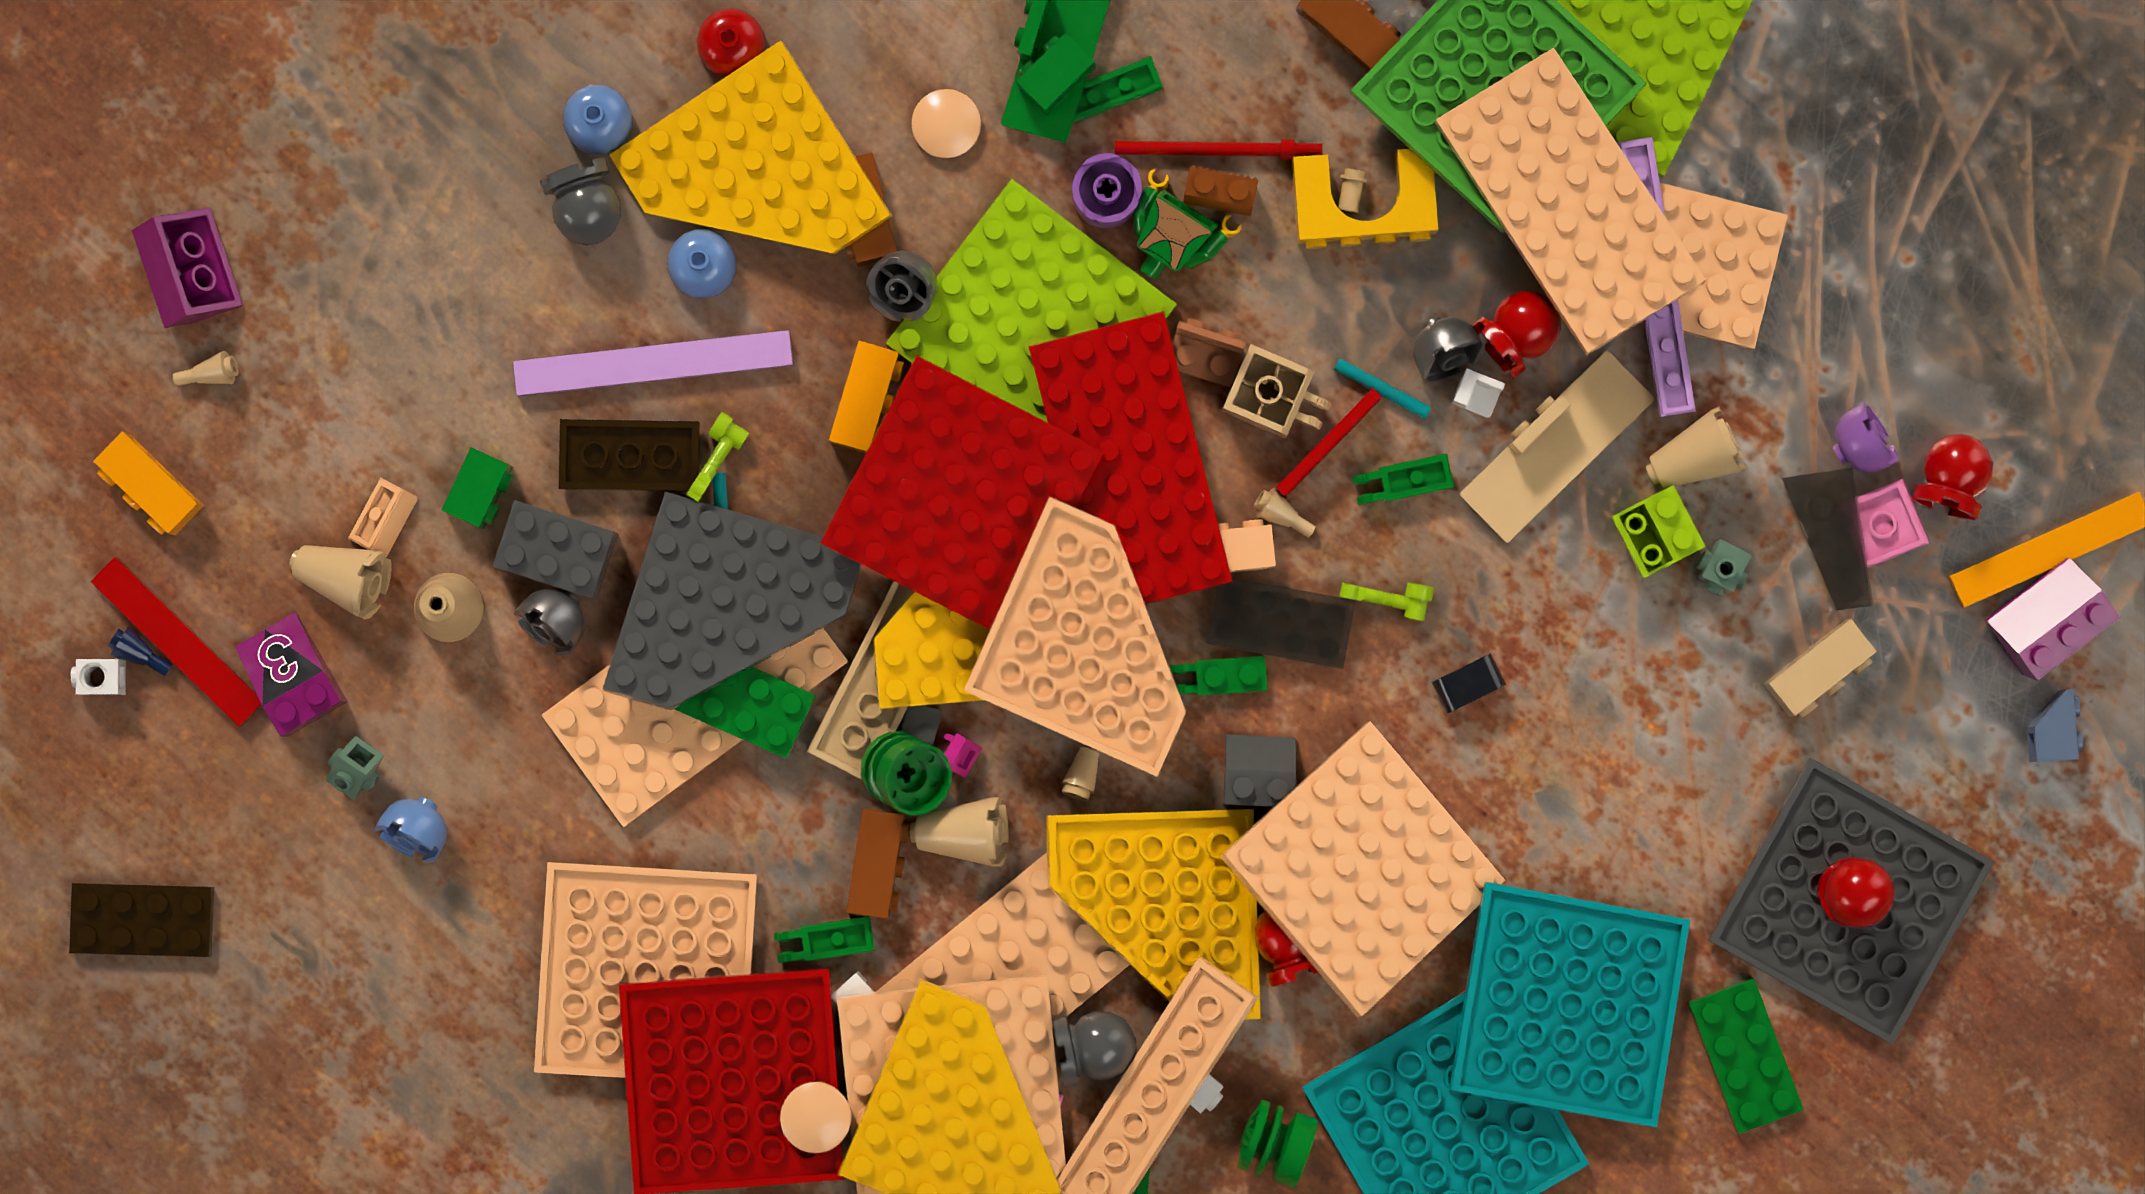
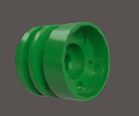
(906, 773)
(1277, 1143)

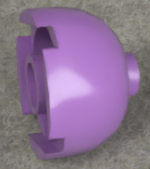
(1863, 441)

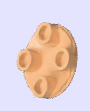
(946, 123)
(815, 1117)

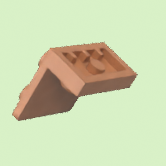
(1207, 353)

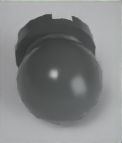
(584, 205)
(1095, 1046)

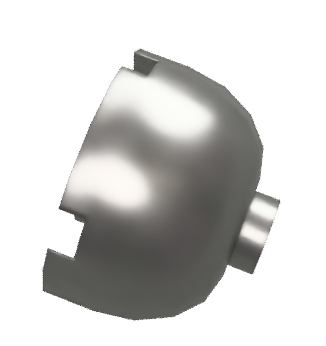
(902, 285)
(1444, 347)
(553, 619)

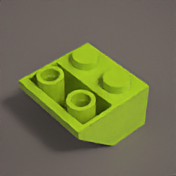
(1658, 531)

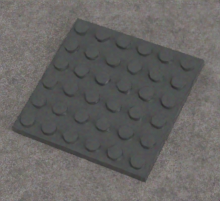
(1856, 972)

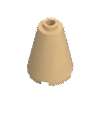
(1697, 453)
(344, 576)
(460, 611)
(965, 832)

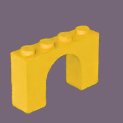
(1322, 221)

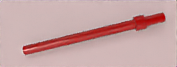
(1285, 150)

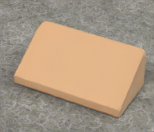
(383, 517)

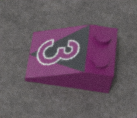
(290, 675)

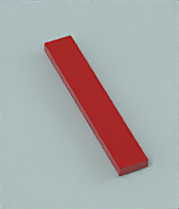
(177, 641)

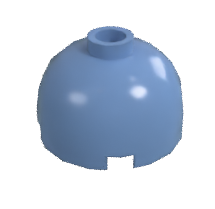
(597, 119)
(701, 264)
(413, 827)

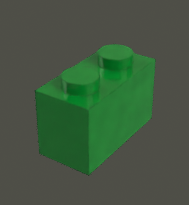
(1055, 73)
(478, 489)

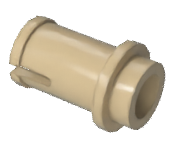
(1351, 190)

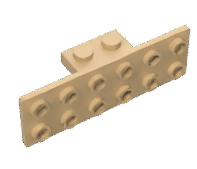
(1556, 446)

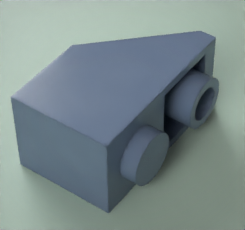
(2054, 730)

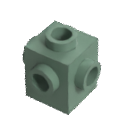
(1732, 559)
(354, 768)

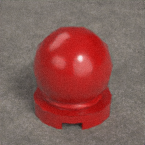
(1521, 329)
(1955, 473)
(1856, 892)
(1279, 951)

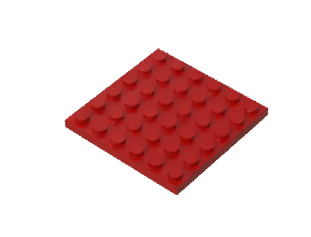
(955, 491)
(712, 1074)

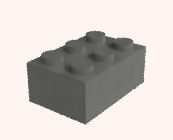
(555, 550)

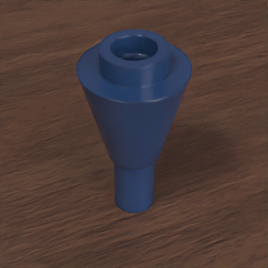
(132, 648)

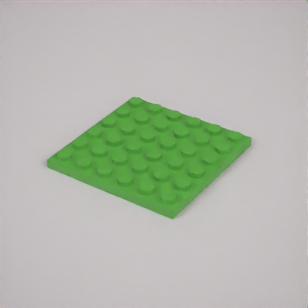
(1466, 49)

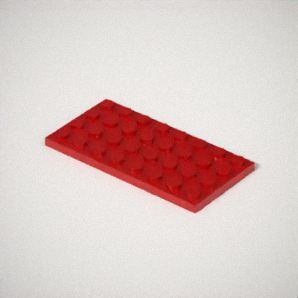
(1127, 398)

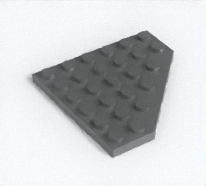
(721, 599)

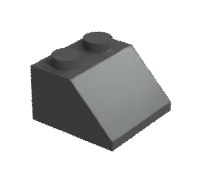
(1258, 769)

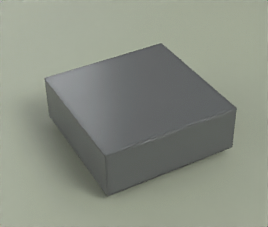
(922, 722)

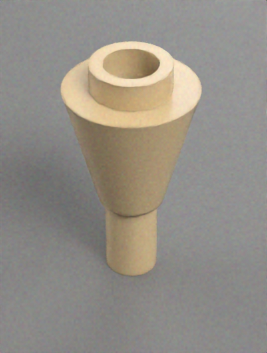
(215, 370)
(1274, 508)

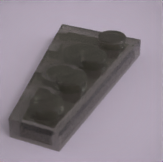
(1832, 525)

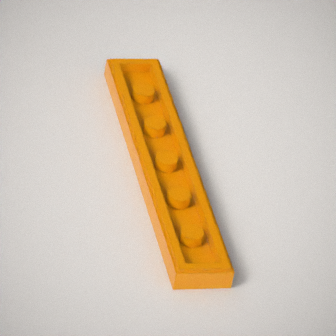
(2049, 550)

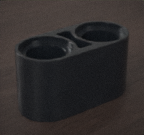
(1469, 683)

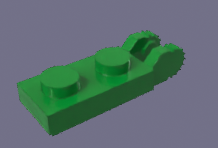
(1408, 479)
(1224, 676)
(829, 939)

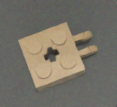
(1289, 384)

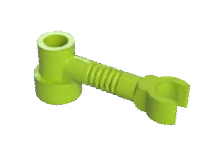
(728, 436)
(1413, 602)

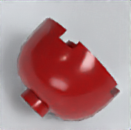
(729, 40)

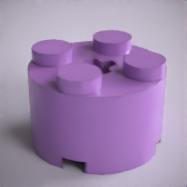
(1118, 174)

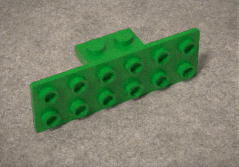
(1045, 19)

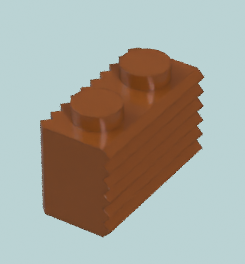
(1220, 190)

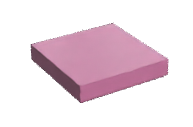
(1890, 523)

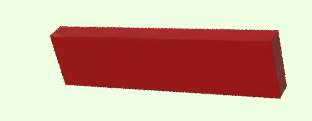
(1328, 443)

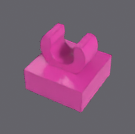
(961, 753)

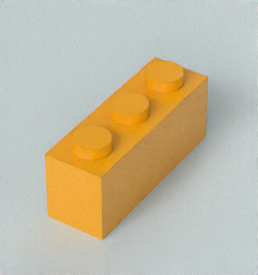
(865, 396)
(147, 484)

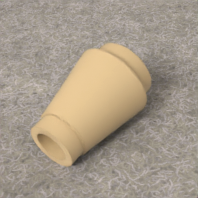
(1081, 775)

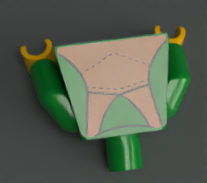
(1174, 231)

